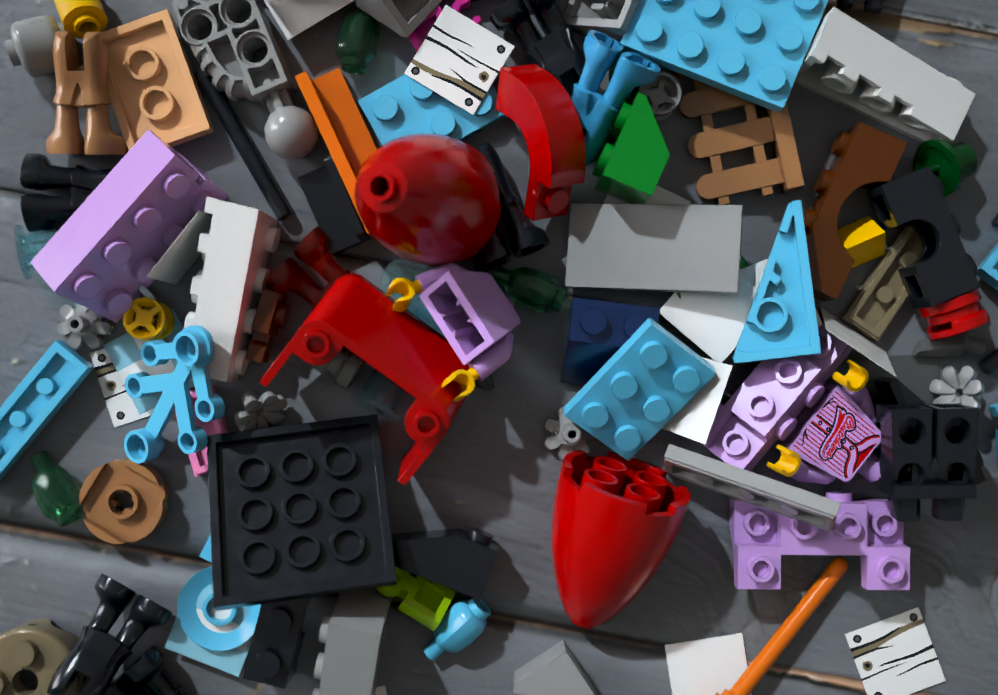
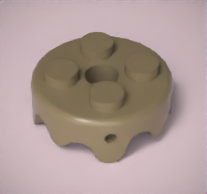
(36, 648)

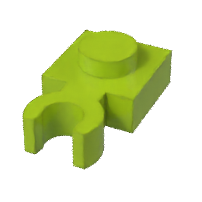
(421, 598)

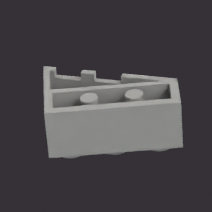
(352, 644)

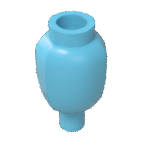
(458, 627)

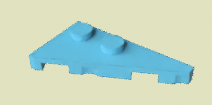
(783, 308)

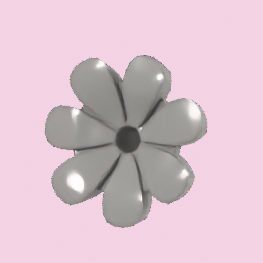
(83, 327)
(958, 387)
(260, 410)
(559, 435)

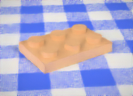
(154, 82)

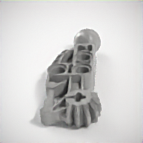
(228, 60)

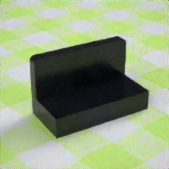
(333, 207)

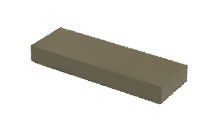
(883, 289)

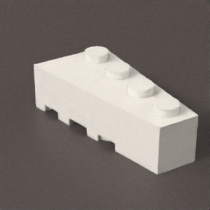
(882, 80)
(231, 280)

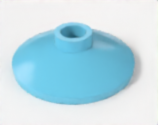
(197, 631)

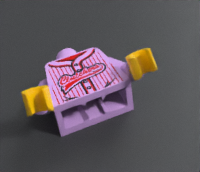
(470, 314)
(834, 434)

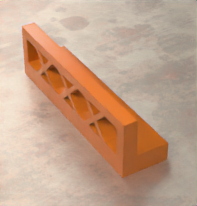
(339, 124)

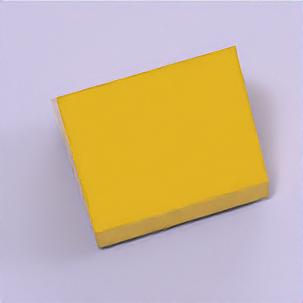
(863, 240)

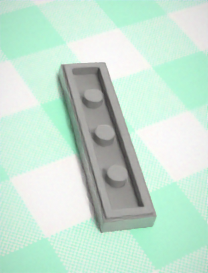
(752, 487)

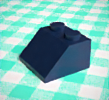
(596, 333)

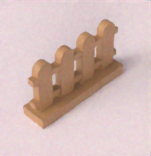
(754, 134)

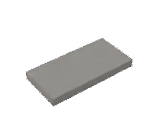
(655, 247)

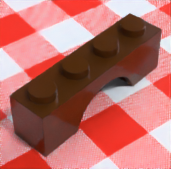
(861, 160)

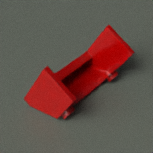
(392, 342)

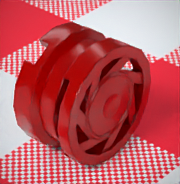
(955, 315)

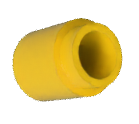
(82, 16)

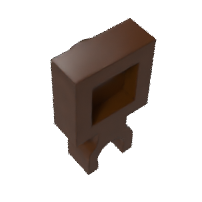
(270, 316)

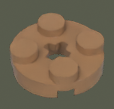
(101, 509)

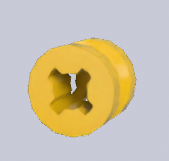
(142, 315)

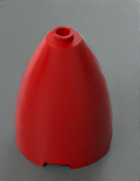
(428, 198)
(606, 542)

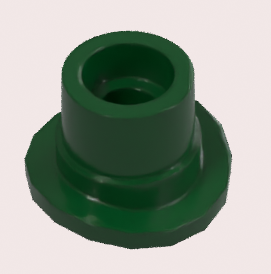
(947, 161)

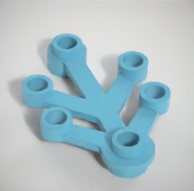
(194, 352)

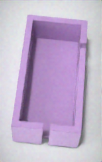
(125, 228)

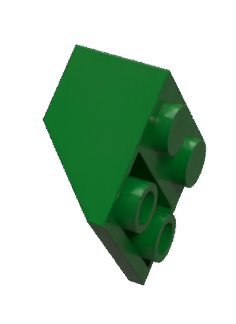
(637, 157)

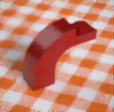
(552, 134)

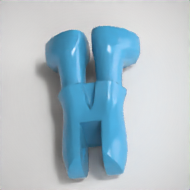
(600, 108)

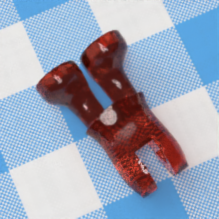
(293, 278)

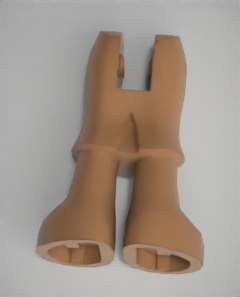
(82, 88)

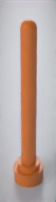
(789, 628)

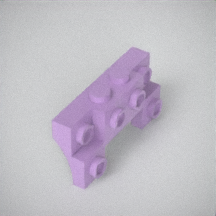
(770, 401)
(860, 530)

